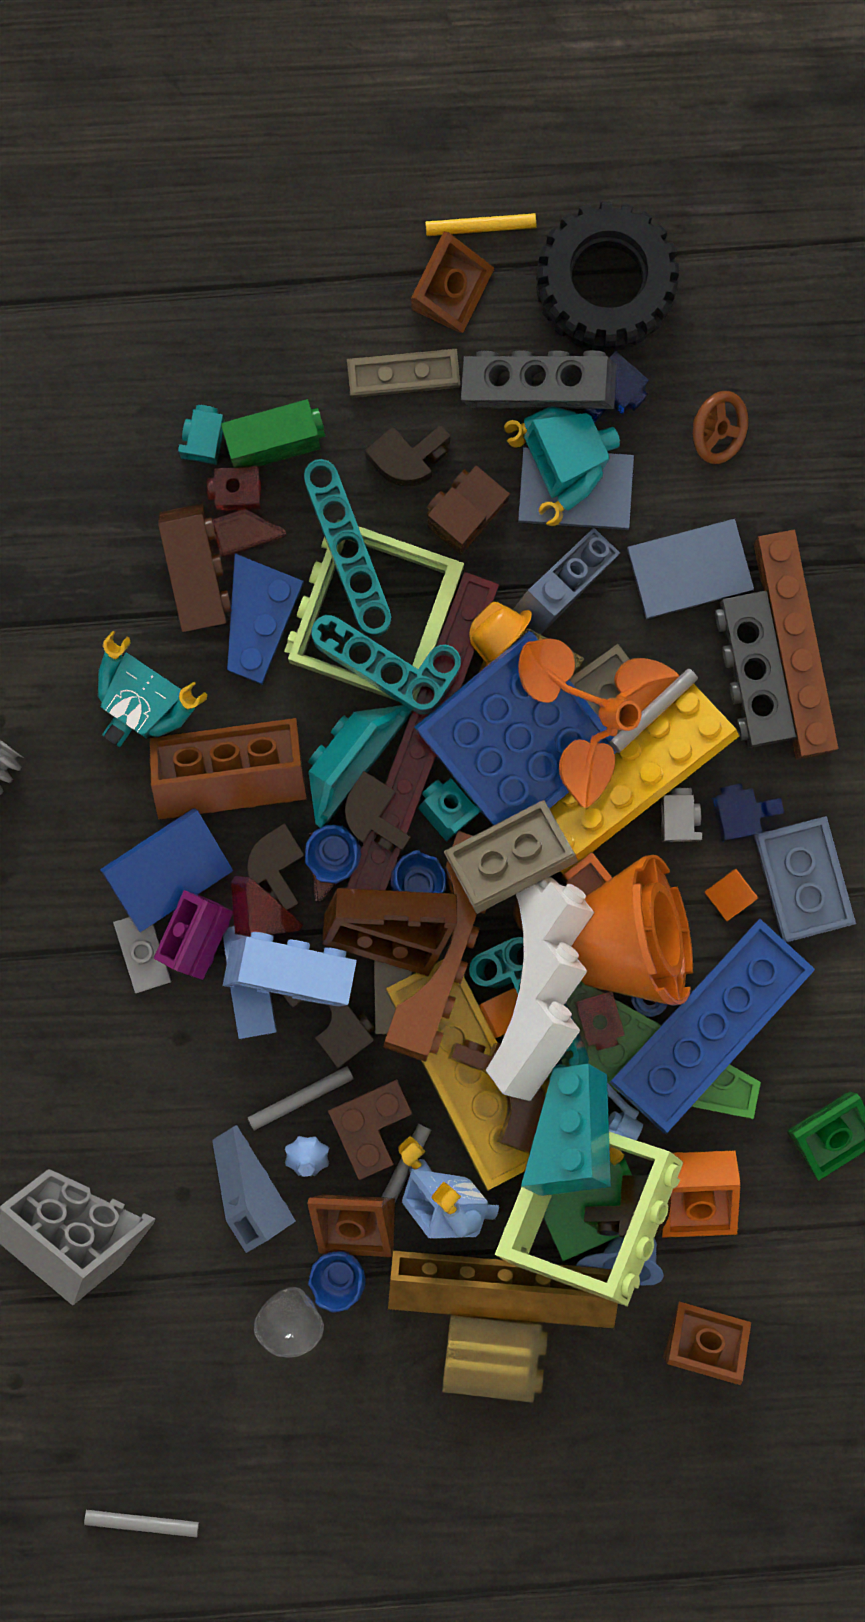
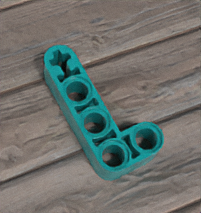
(383, 658)
(510, 971)

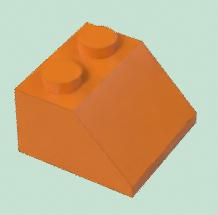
(706, 1196)

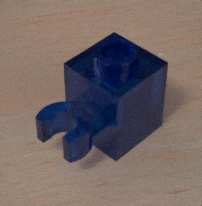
(628, 388)
(740, 814)

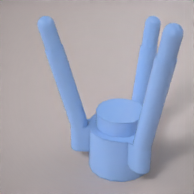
(625, 1122)

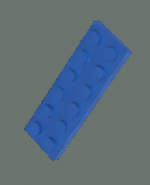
(712, 1026)

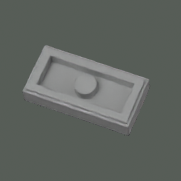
(138, 953)

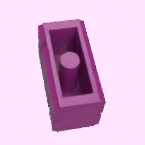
(193, 935)

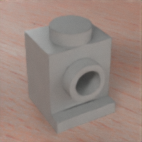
(680, 816)

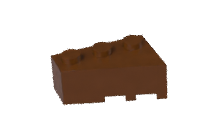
(194, 567)
(391, 926)

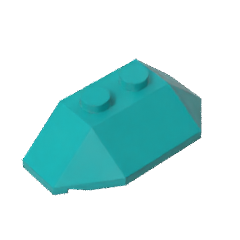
(353, 750)

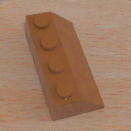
(227, 768)

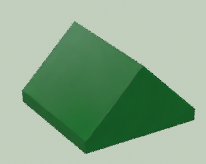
(831, 1135)

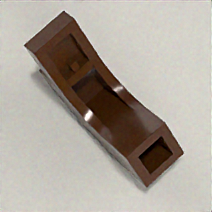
(521, 1115)

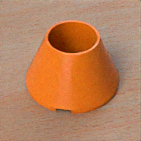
(638, 936)

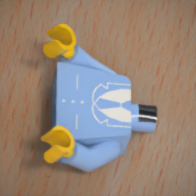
(443, 1202)

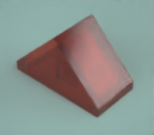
(258, 911)

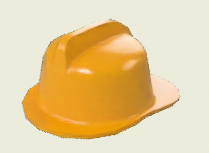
(496, 630)

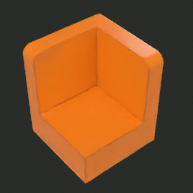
(587, 874)

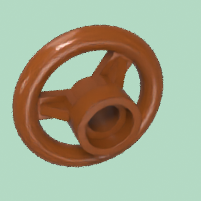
(711, 425)

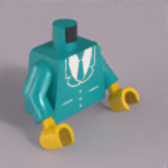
(566, 452)
(139, 696)

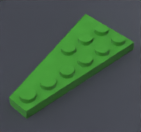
(730, 1093)

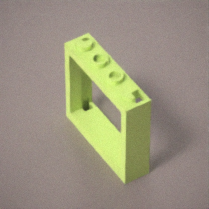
(321, 577)
(638, 1241)

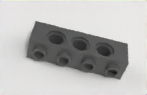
(593, 391)
(755, 612)

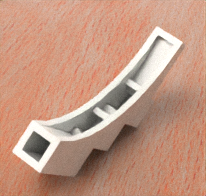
(550, 973)

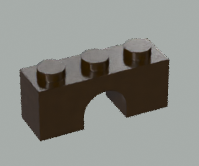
(345, 1034)

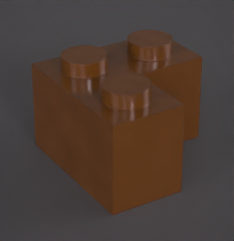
(466, 508)
(360, 1122)

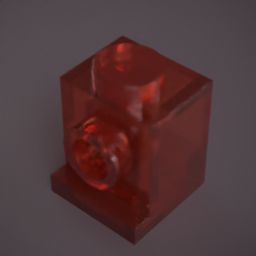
(247, 496)
(600, 1005)

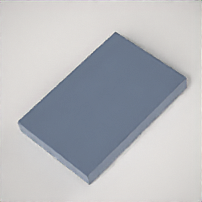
(604, 508)
(690, 569)
(804, 879)

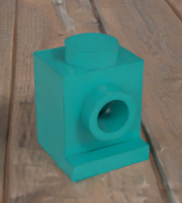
(202, 435)
(444, 819)

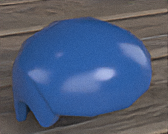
(332, 853)
(418, 874)
(337, 1281)

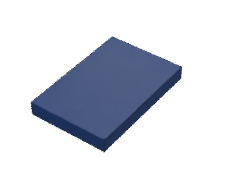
(161, 867)

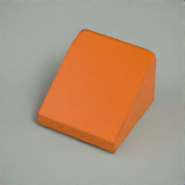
(731, 895)
(499, 1011)

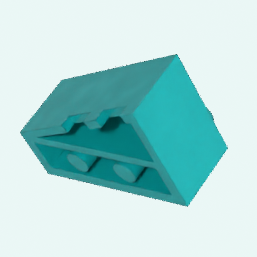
(571, 1134)

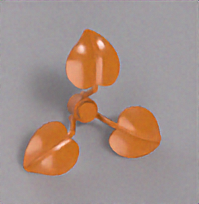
(584, 765)

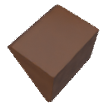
(451, 284)
(353, 1224)
(708, 1343)

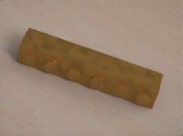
(494, 1290)

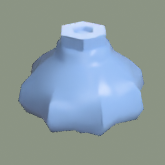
(307, 1156)

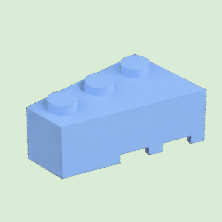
(290, 969)

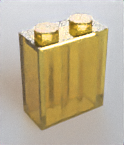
(494, 1357)

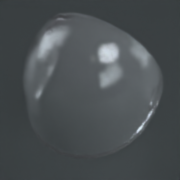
(289, 1323)

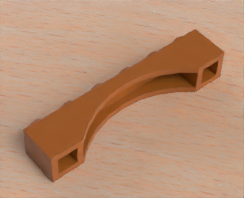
(797, 643)
(418, 1018)

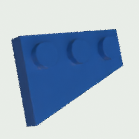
(259, 616)

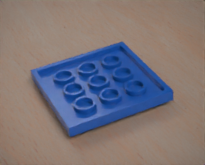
(504, 741)

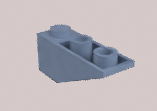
(567, 580)
(248, 1195)

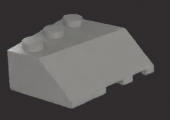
(69, 1233)

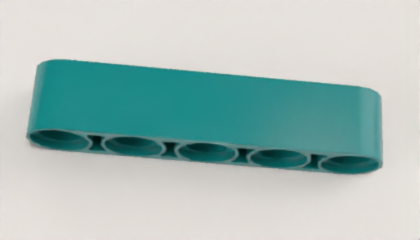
(347, 530)

